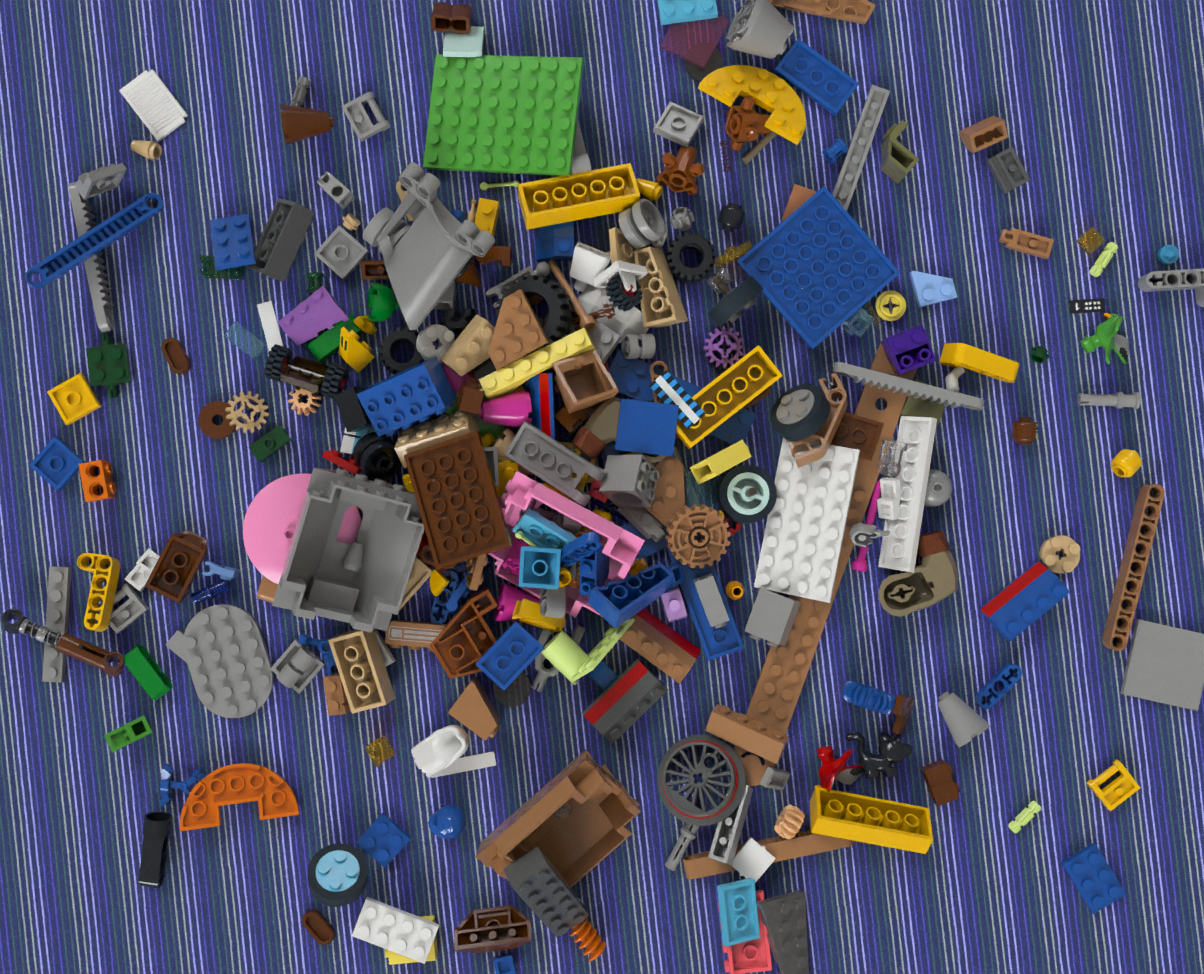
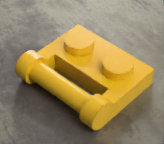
(1118, 789)

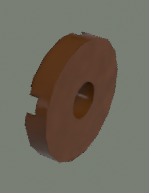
(207, 423)

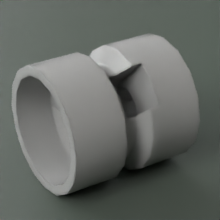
(638, 346)

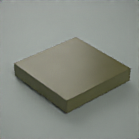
(919, 408)

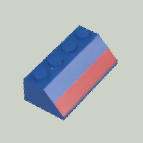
(543, 402)
(1024, 601)

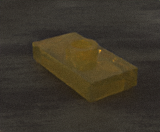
(732, 253)

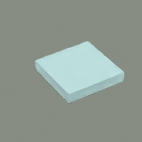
(464, 44)

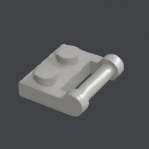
(360, 120)
(128, 611)

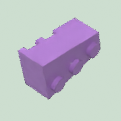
(312, 316)

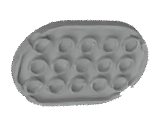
(228, 661)

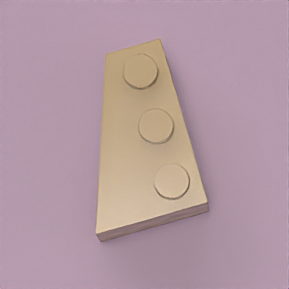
(470, 346)

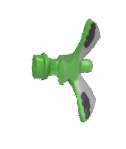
(1108, 339)

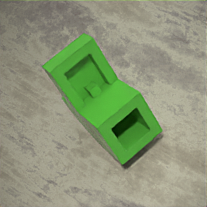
(128, 733)

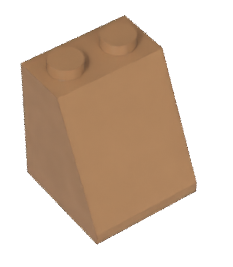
(476, 711)

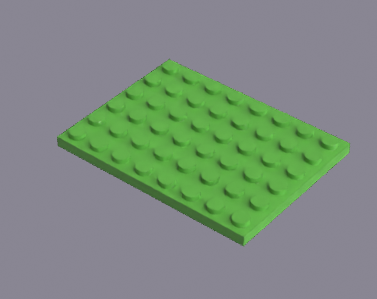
(504, 114)

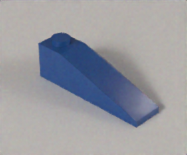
(555, 242)

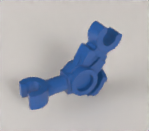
(324, 647)

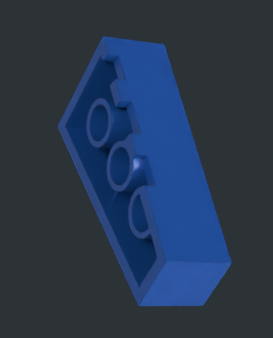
(628, 596)

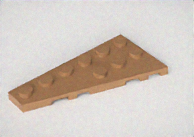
(846, 10)

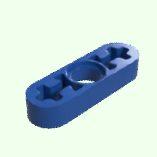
(445, 612)
(992, 700)

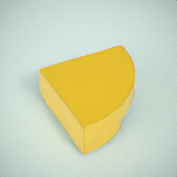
(365, 325)
(437, 582)

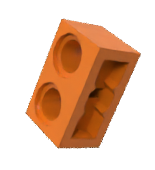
(92, 482)

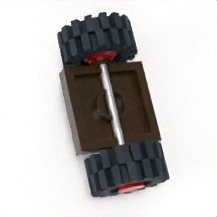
(305, 372)

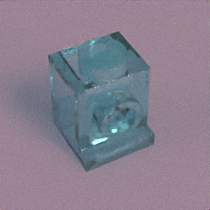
(864, 320)

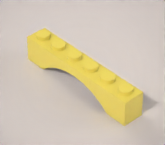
(513, 375)

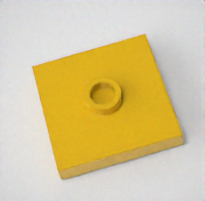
(74, 399)

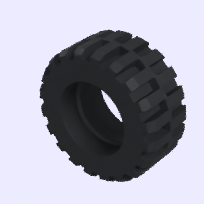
(557, 301)

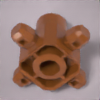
(744, 123)
(680, 171)

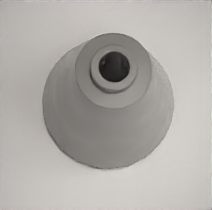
(961, 718)

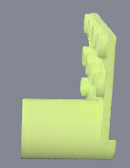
(573, 660)

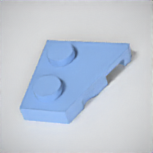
(931, 288)

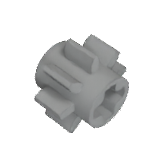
(682, 218)

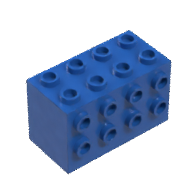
(407, 397)

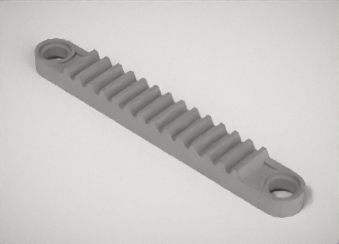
(93, 266)
(908, 386)

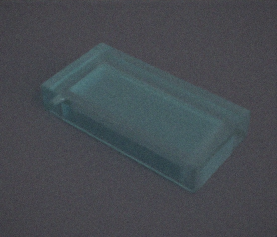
(245, 340)

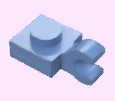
(225, 572)

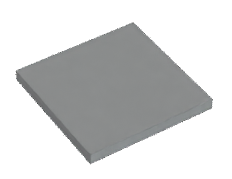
(1165, 665)

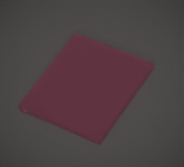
(694, 39)

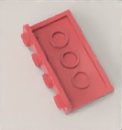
(749, 955)

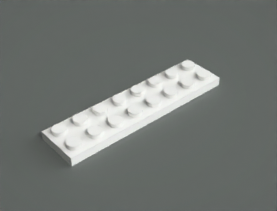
(901, 545)

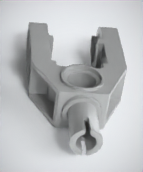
(543, 672)

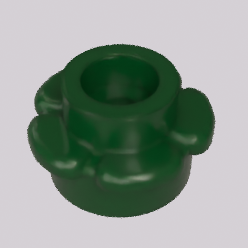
(1039, 354)

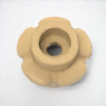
(351, 222)

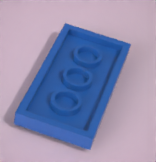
(816, 77)

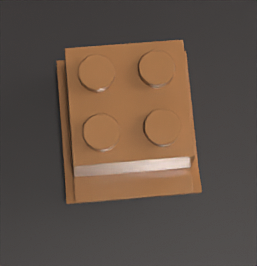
(583, 381)

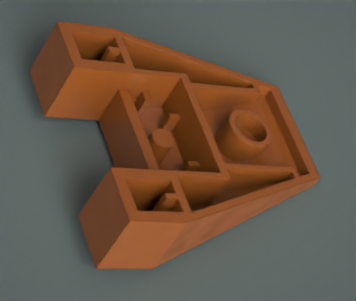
(466, 636)

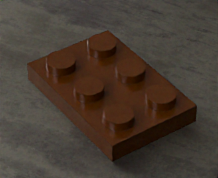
(859, 434)

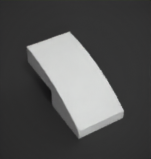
(889, 503)
(143, 569)

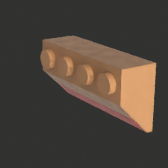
(661, 645)

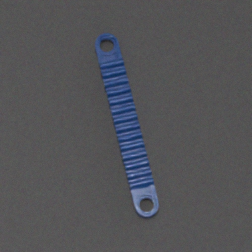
(94, 241)

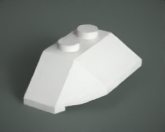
(622, 322)

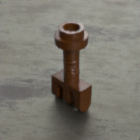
(607, 311)

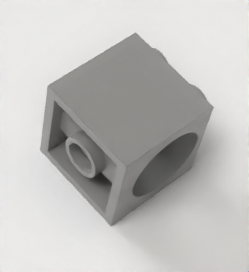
(629, 481)

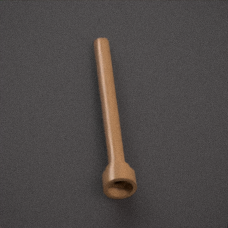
(586, 320)

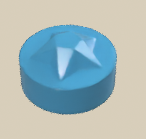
(1168, 254)

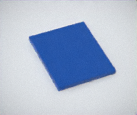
(646, 427)

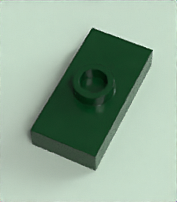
(270, 443)

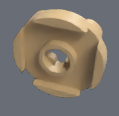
(1050, 559)

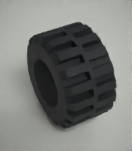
(694, 242)
(389, 345)

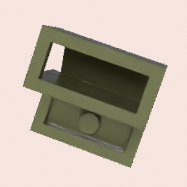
(895, 158)

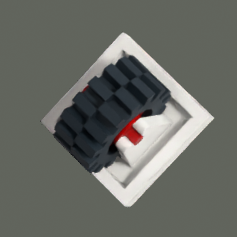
(621, 282)

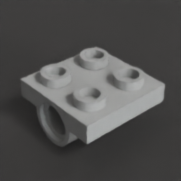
(297, 666)

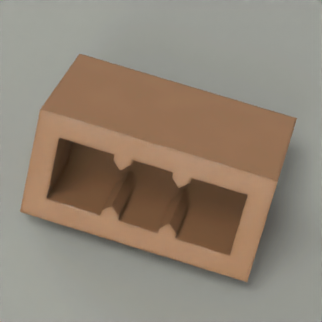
(984, 134)

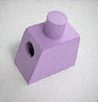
(674, 604)

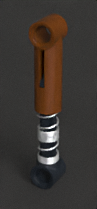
(65, 643)

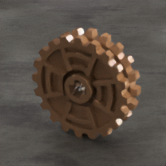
(708, 546)

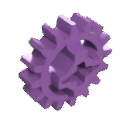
(731, 347)

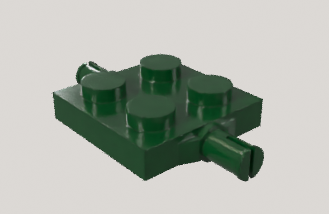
(108, 365)

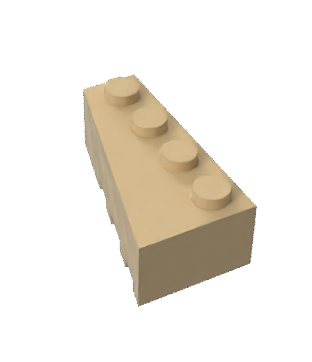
(660, 298)

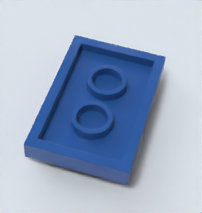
(232, 242)
(509, 655)
(1093, 878)

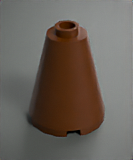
(303, 123)

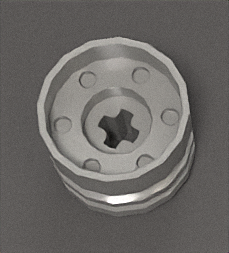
(378, 224)

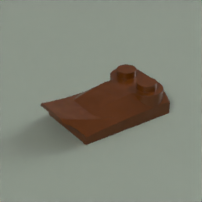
(178, 565)

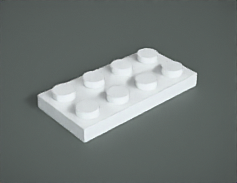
(395, 930)

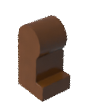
(497, 254)

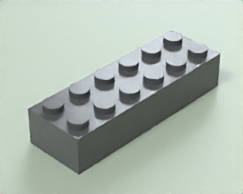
(546, 892)

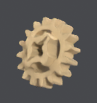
(238, 414)

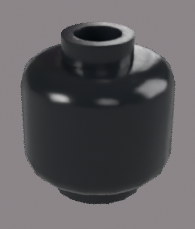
(731, 217)

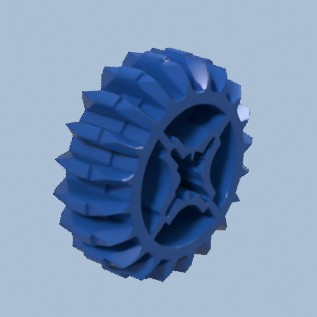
(868, 697)

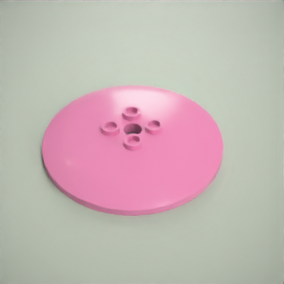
(273, 519)

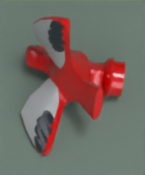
(835, 769)

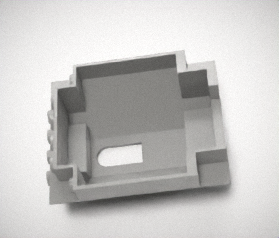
(314, 571)

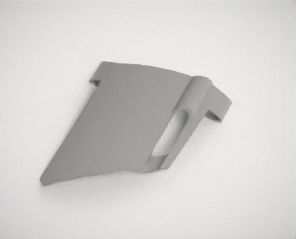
(430, 250)

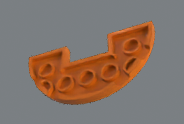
(237, 785)

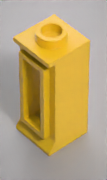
(529, 613)

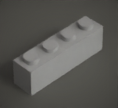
(729, 831)

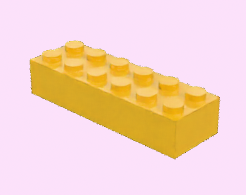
(578, 196)
(729, 394)
(870, 820)

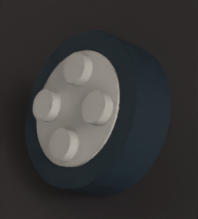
(800, 412)

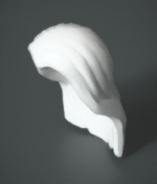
(440, 749)

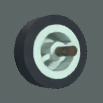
(746, 494)

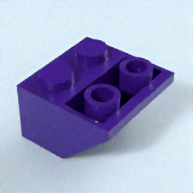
(908, 350)

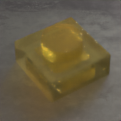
(1090, 240)

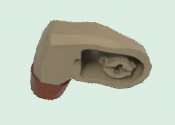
(602, 429)
(929, 583)

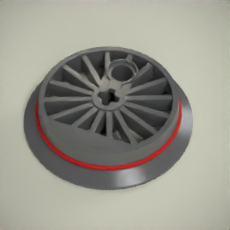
(680, 805)

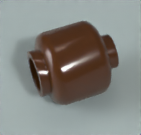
(1024, 431)

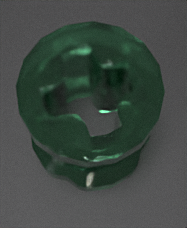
(314, 281)

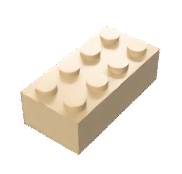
(434, 432)
(361, 670)

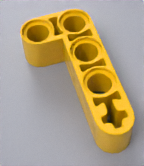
(979, 361)
(97, 592)

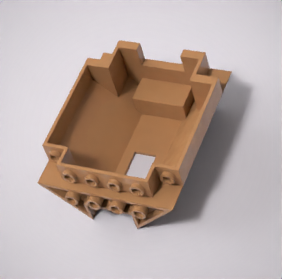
(574, 843)

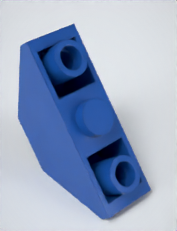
(593, 571)

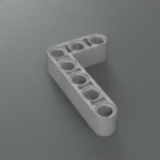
(553, 600)

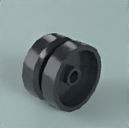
(376, 456)

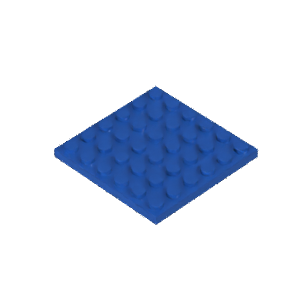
(818, 267)

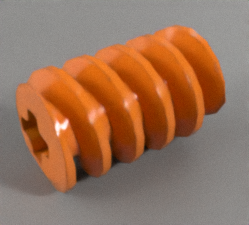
(589, 939)

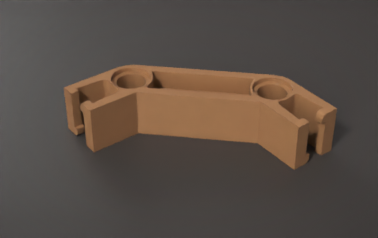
(826, 433)

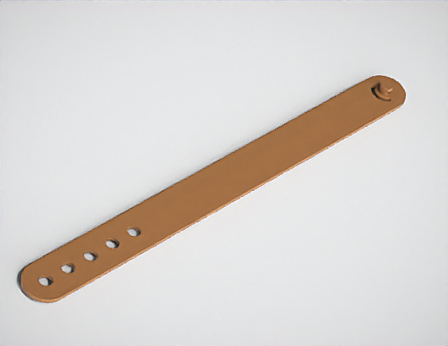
(789, 664)

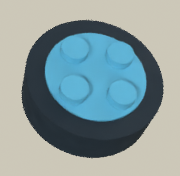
(337, 875)

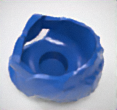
(447, 822)

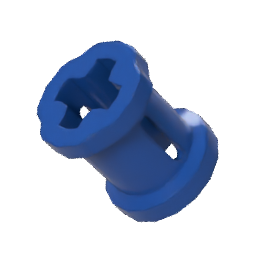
(835, 150)

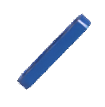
(579, 548)

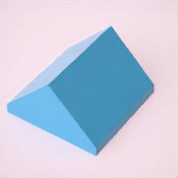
(539, 567)

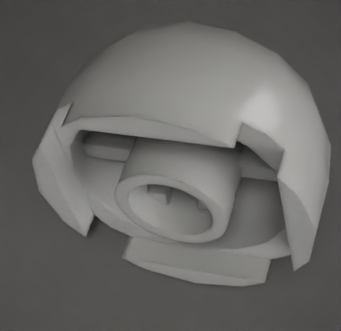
(938, 488)

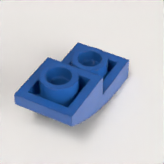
(603, 675)

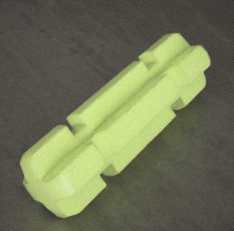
(1103, 259)
(1024, 817)

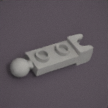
(542, 269)

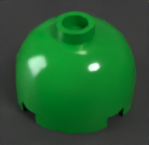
(381, 302)

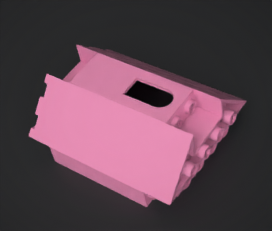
(617, 542)

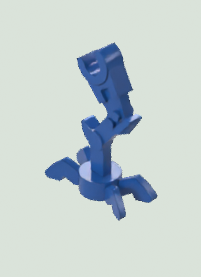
(167, 783)

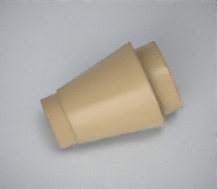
(148, 149)

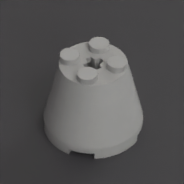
(759, 30)

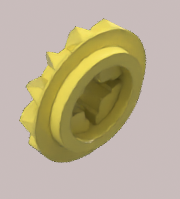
(896, 299)

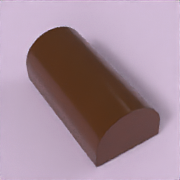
(374, 270)

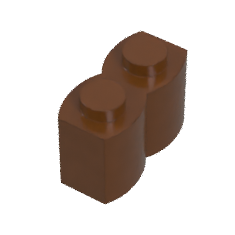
(452, 18)
(940, 782)

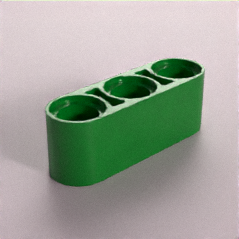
(329, 341)
(147, 672)

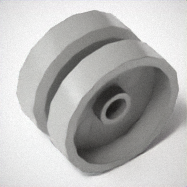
(642, 224)

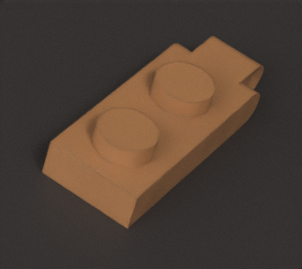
(1026, 242)

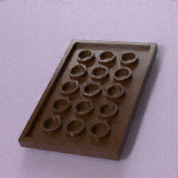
(457, 500)

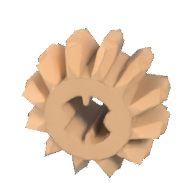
(301, 406)
(789, 821)

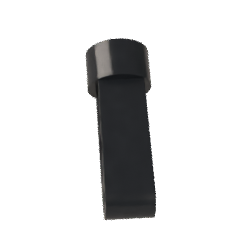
(154, 849)

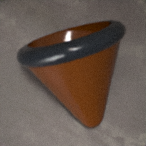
(469, 274)

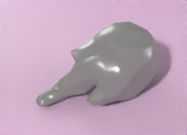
(862, 532)

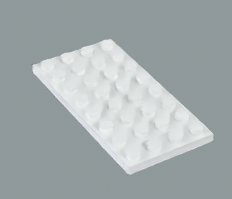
(807, 523)

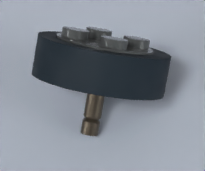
(734, 300)

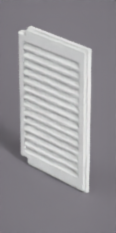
(154, 104)

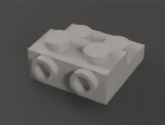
(100, 180)

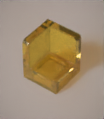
(380, 750)

